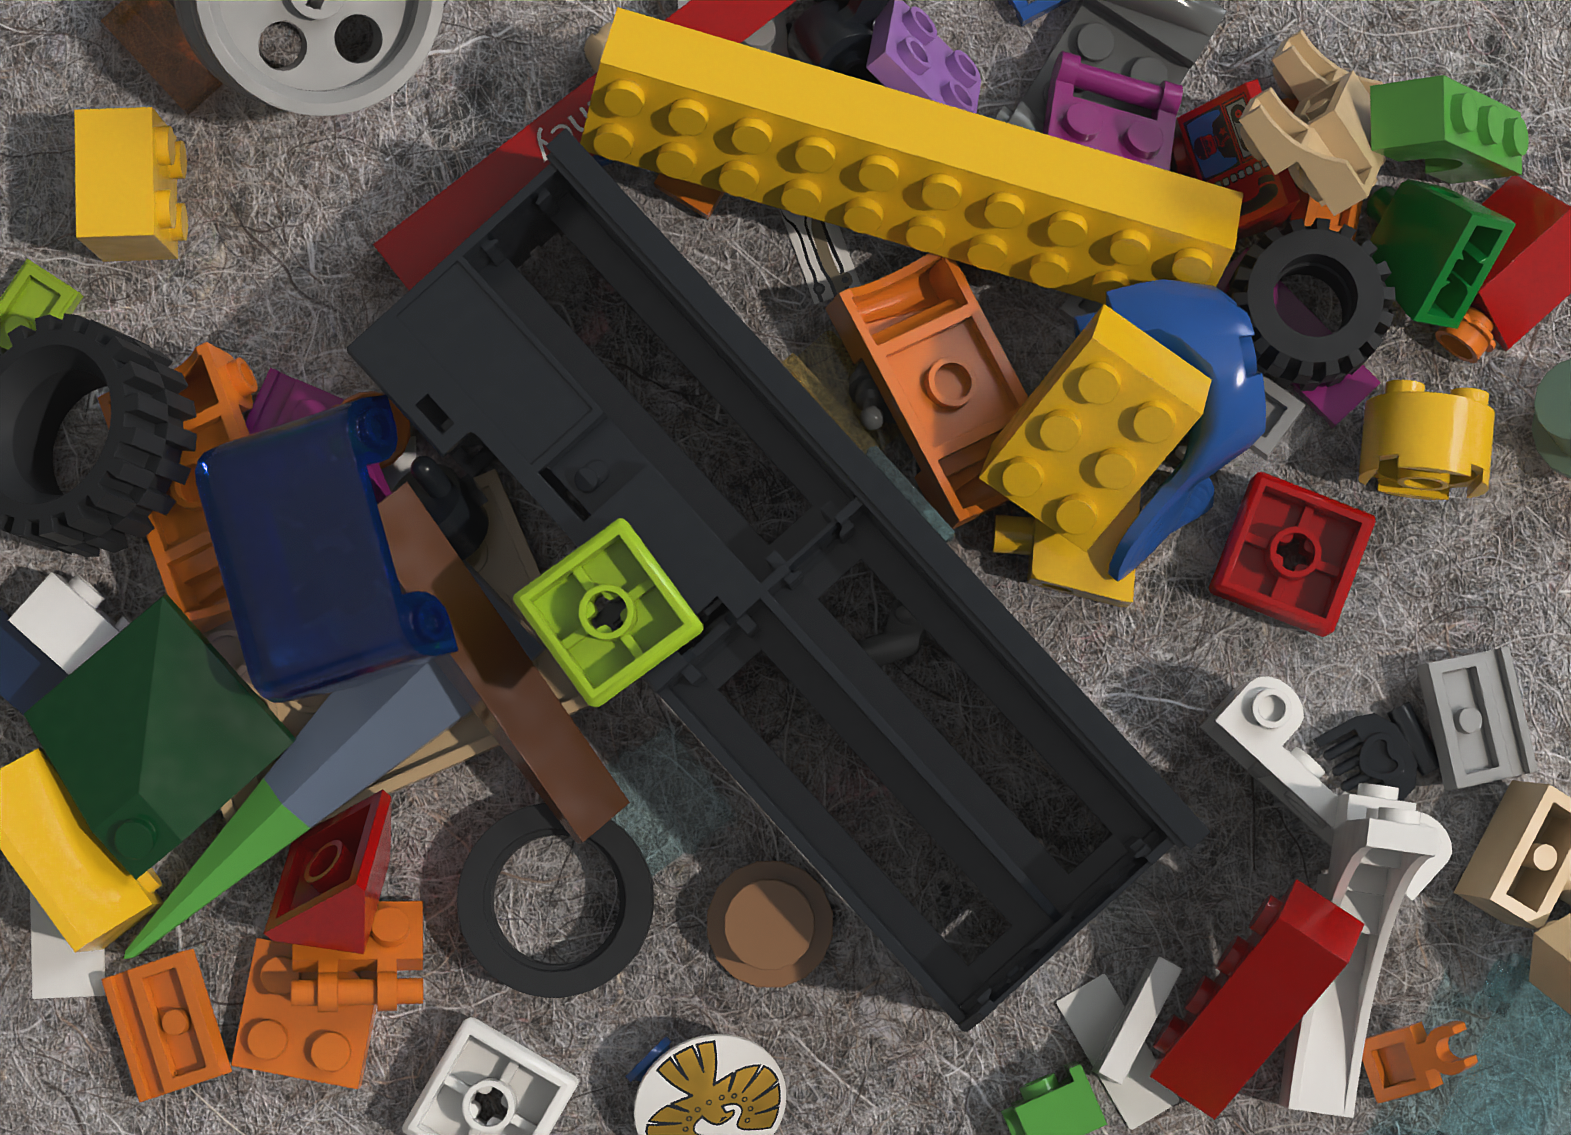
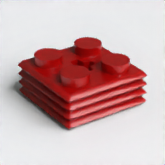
(1329, 536)

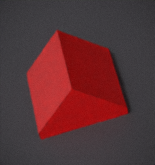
(1533, 265)
(334, 879)

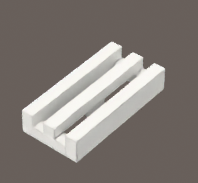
(1136, 1019)

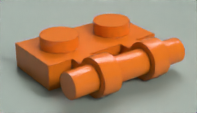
(391, 947)

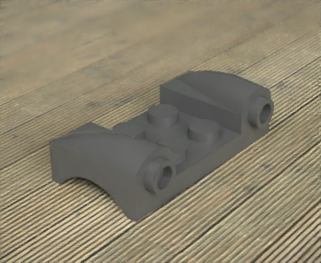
(1128, 38)

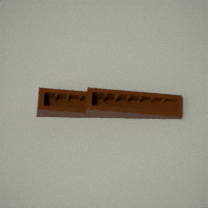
(499, 675)

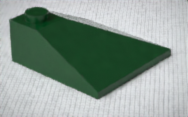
(155, 735)

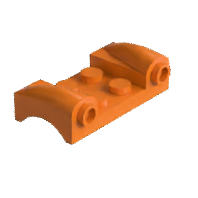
(936, 374)
(182, 538)

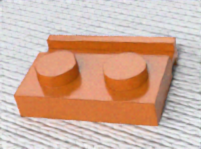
(166, 1025)

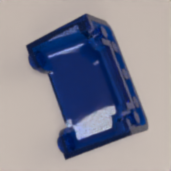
(312, 556)

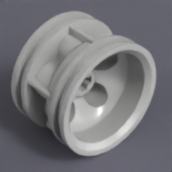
(319, 80)

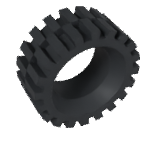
(142, 453)

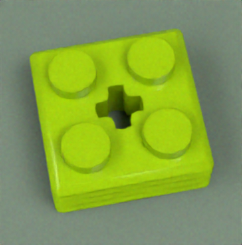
(563, 607)

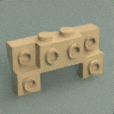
(1328, 133)

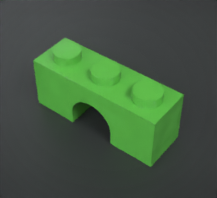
(1450, 127)

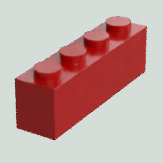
(1255, 998)

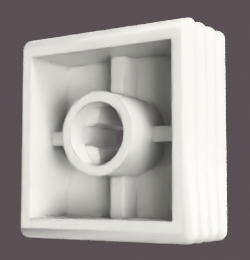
(479, 1062)

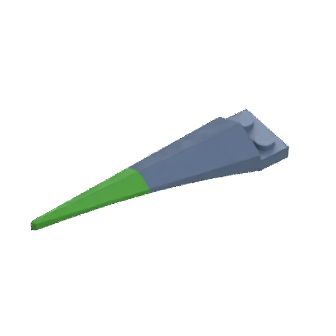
(335, 757)

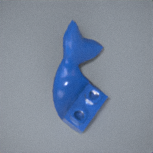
(1216, 339)

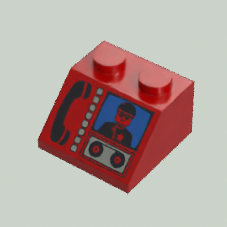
(1212, 150)

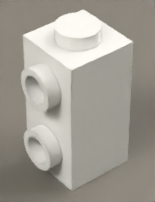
(66, 620)

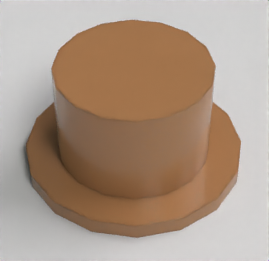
(769, 924)

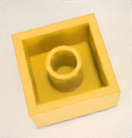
(128, 184)

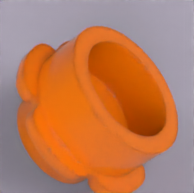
(1470, 338)

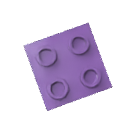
(915, 60)

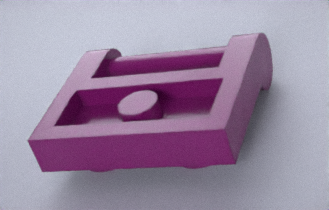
(1106, 127)

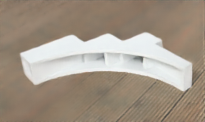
(1370, 869)

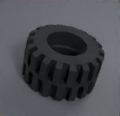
(1349, 273)

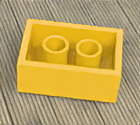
(1096, 428)

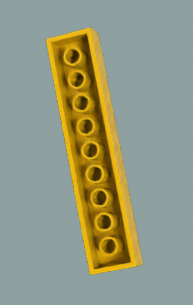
(900, 165)

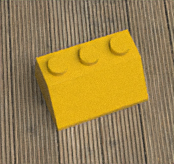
(64, 862)

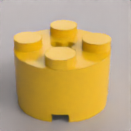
(1427, 441)

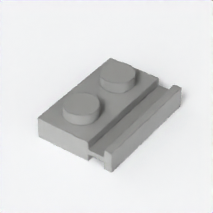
(1477, 718)

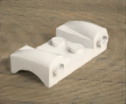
(1252, 729)

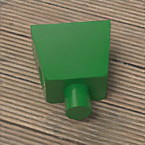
(1435, 248)

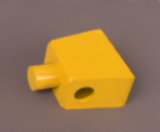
(1063, 566)

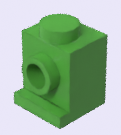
(1055, 1106)

